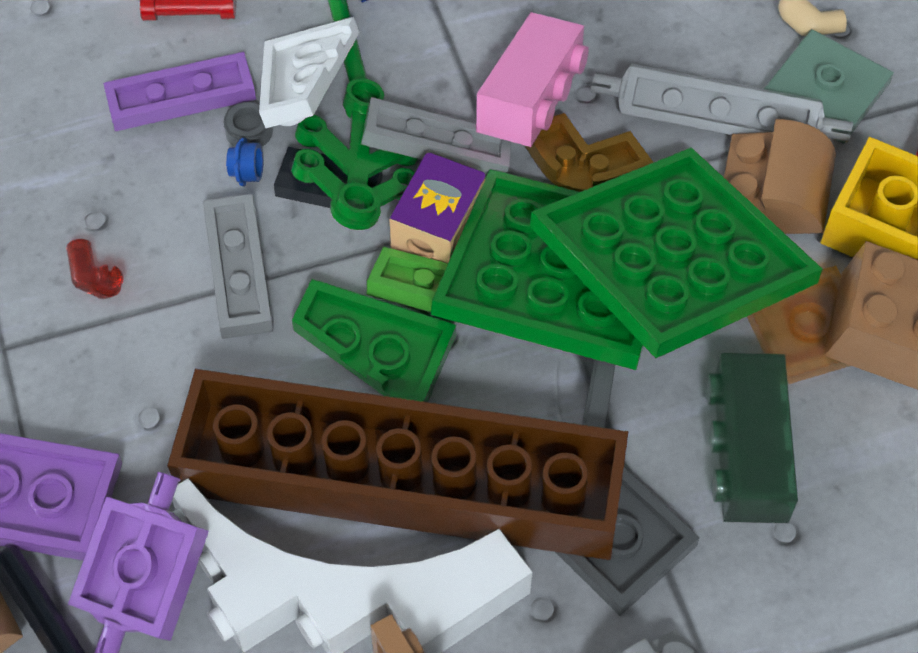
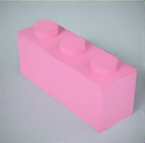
(531, 79)

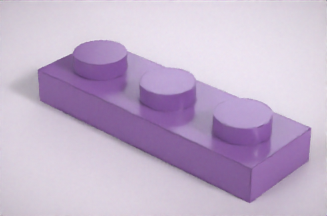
(179, 91)

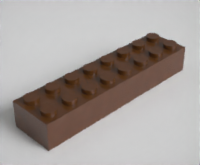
(401, 462)

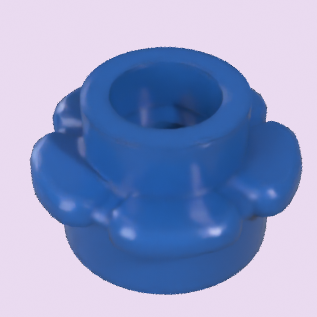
(245, 162)

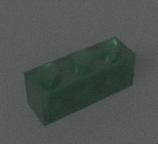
(752, 438)

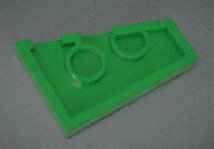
(375, 340)

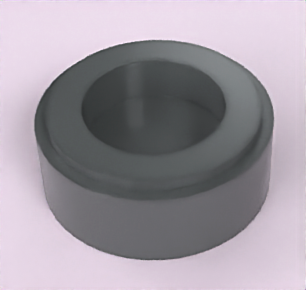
(245, 122)

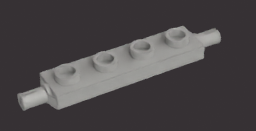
(712, 103)

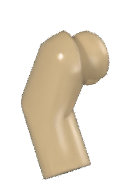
(804, 16)

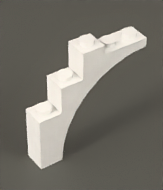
(333, 604)

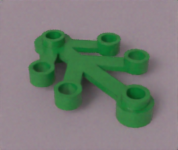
(353, 203)

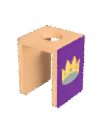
(435, 208)

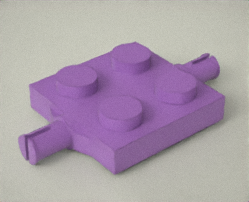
(138, 567)

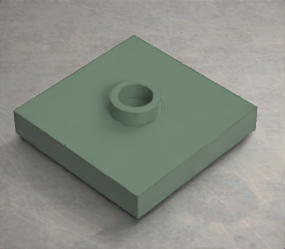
(835, 75)

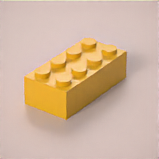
(877, 203)

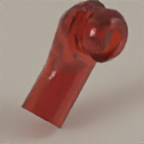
(88, 276)

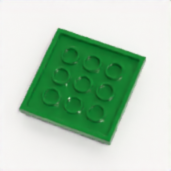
(674, 250)
(518, 287)

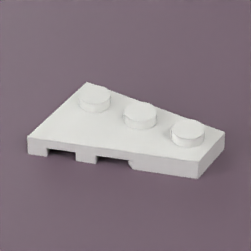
(301, 69)

